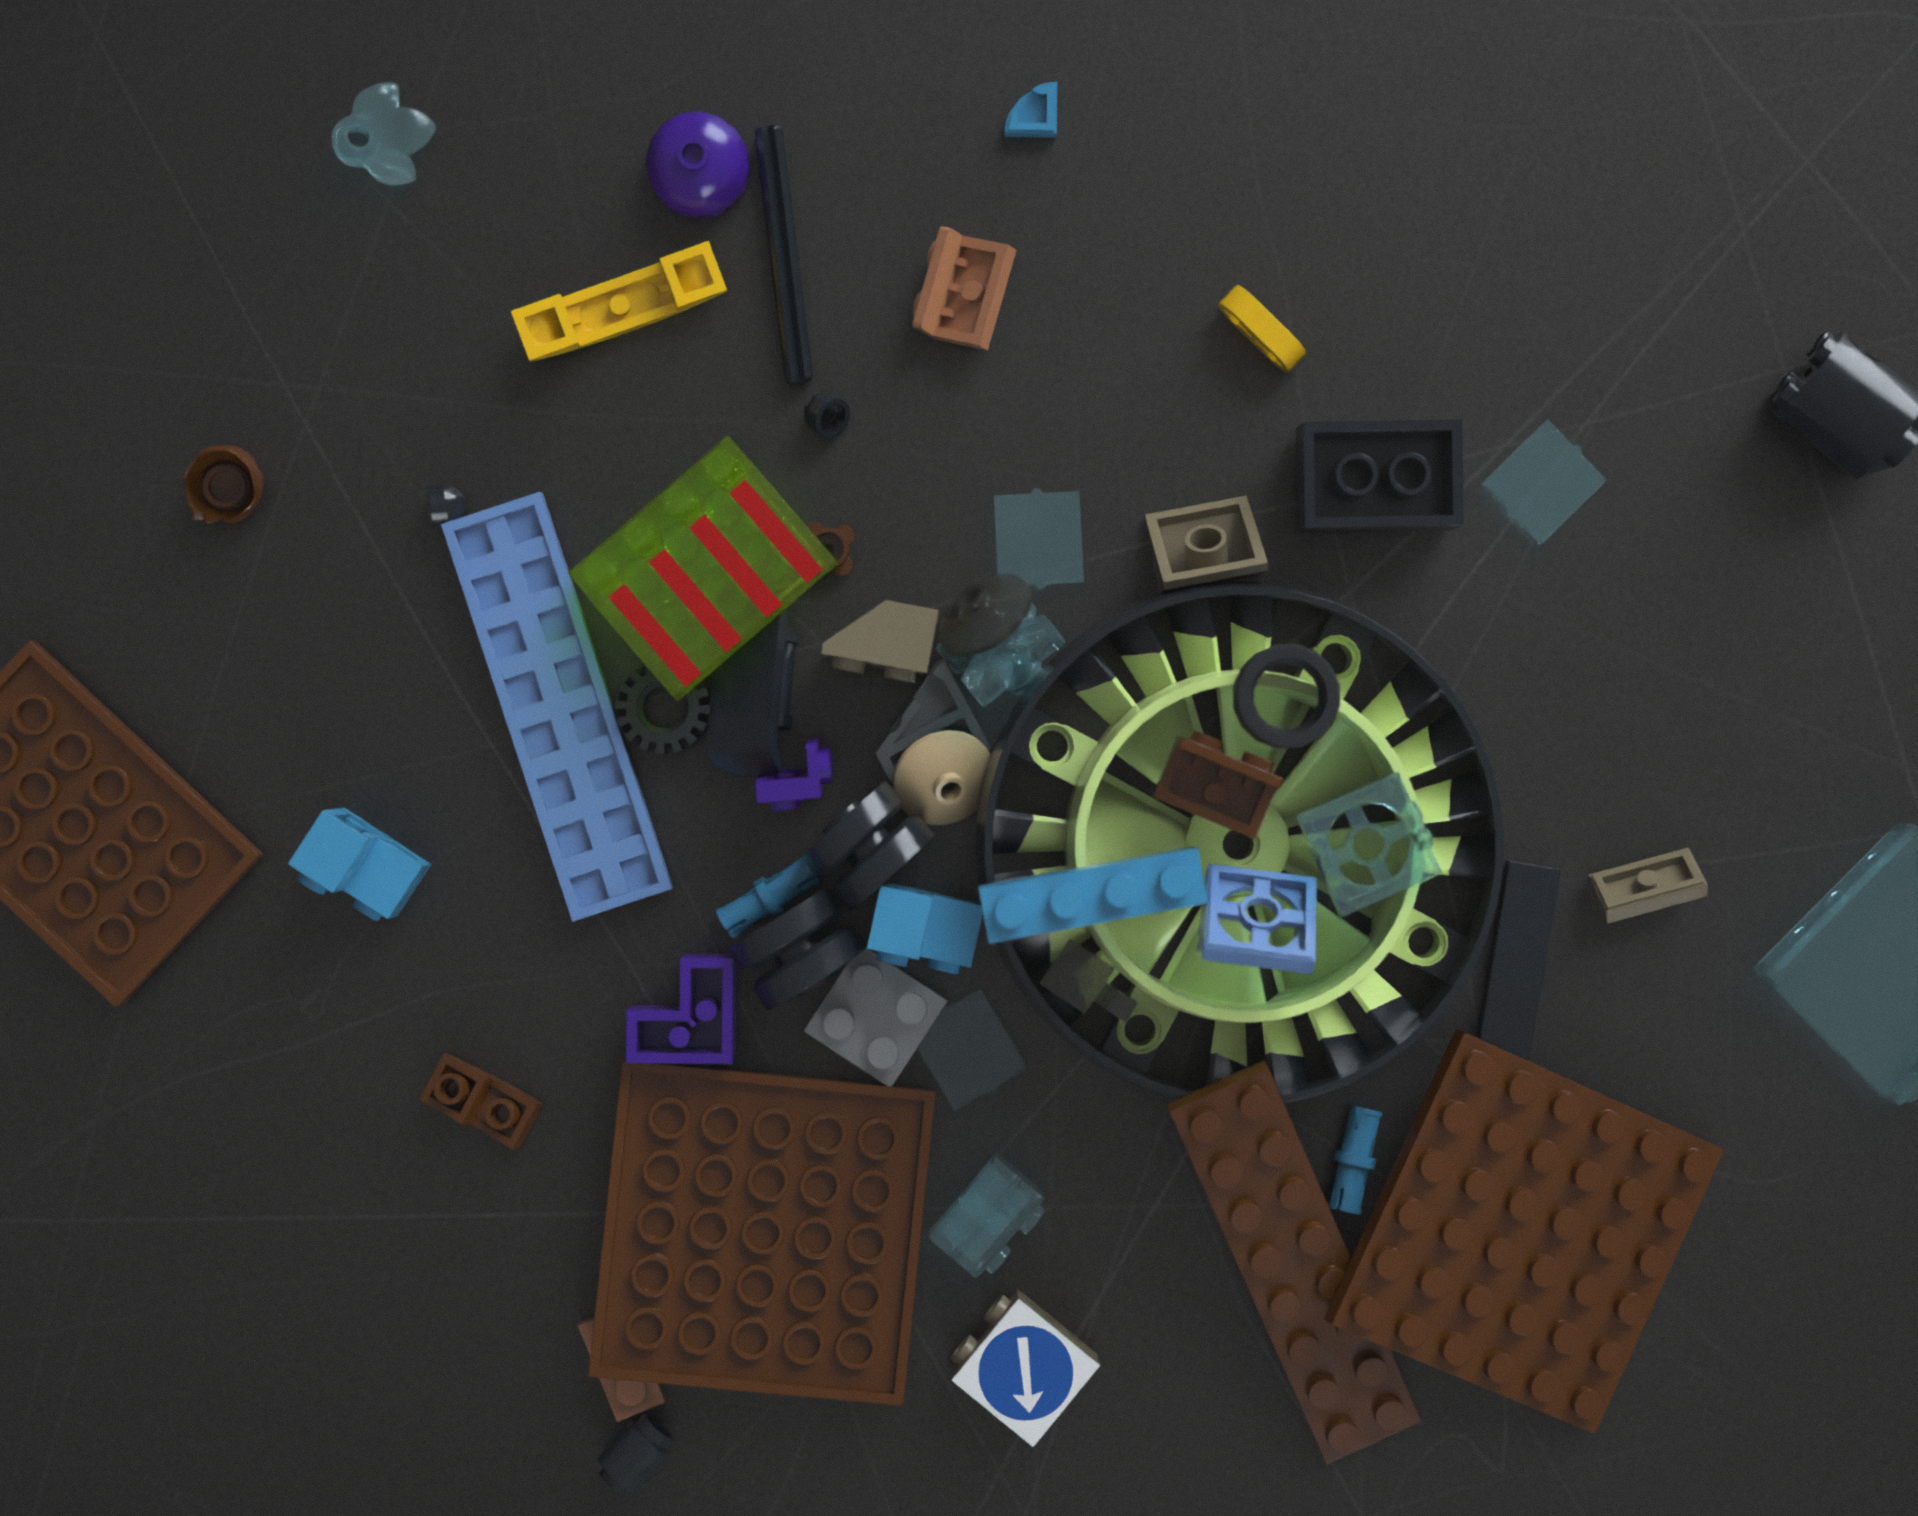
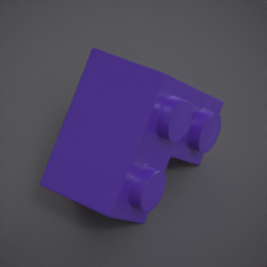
(697, 1029)

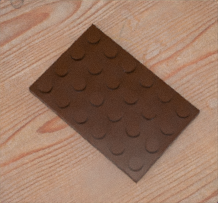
(100, 833)

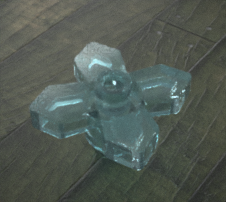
(1009, 664)

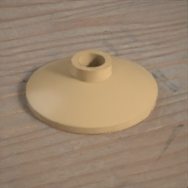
(935, 762)

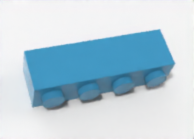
(1093, 894)

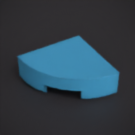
(1034, 113)

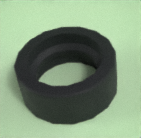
(1316, 667)

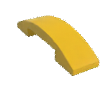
(619, 304)

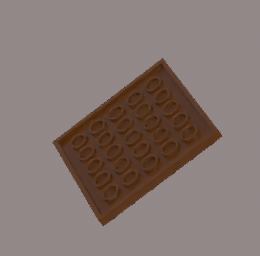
(1524, 1232)
(762, 1233)

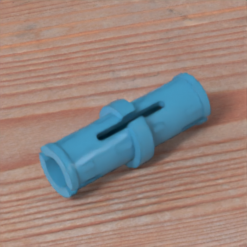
(767, 897)
(1354, 1159)

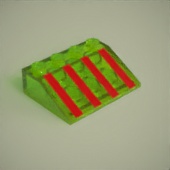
(702, 568)

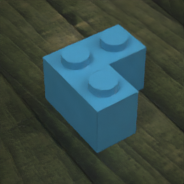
(359, 859)
(924, 925)

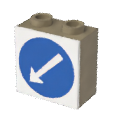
(1023, 1366)

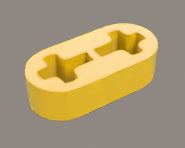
(1262, 328)

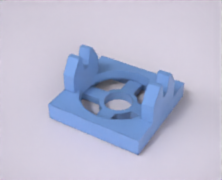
(1293, 889)

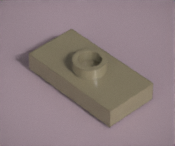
(1648, 885)

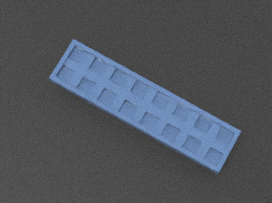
(557, 706)

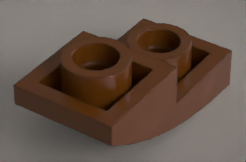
(481, 1101)

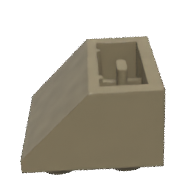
(886, 637)

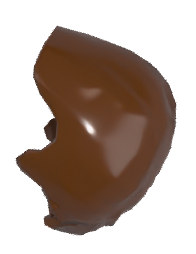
(223, 484)

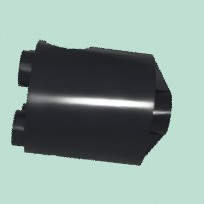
(1850, 406)

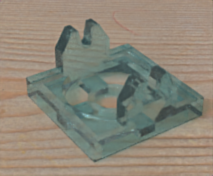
(1420, 862)

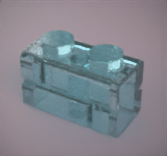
(988, 1216)

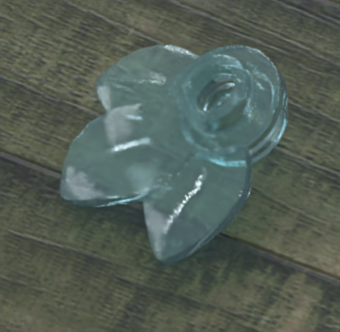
(390, 131)

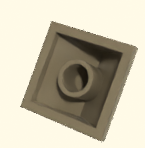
(1205, 544)

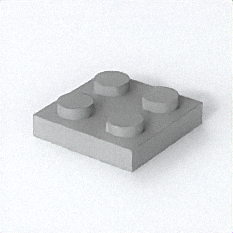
(876, 1016)

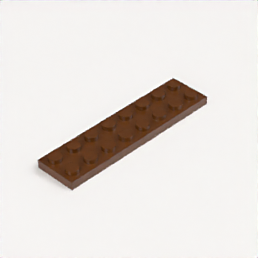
(1290, 1258)

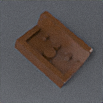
(1217, 785)

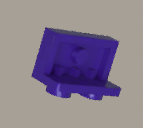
(796, 784)

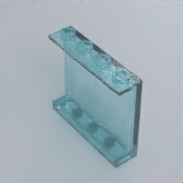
(1856, 966)

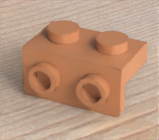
(963, 289)

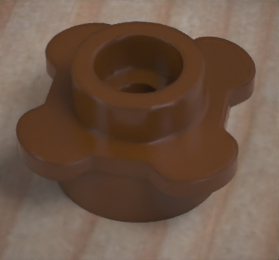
(840, 540)

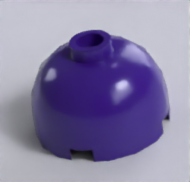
(697, 165)

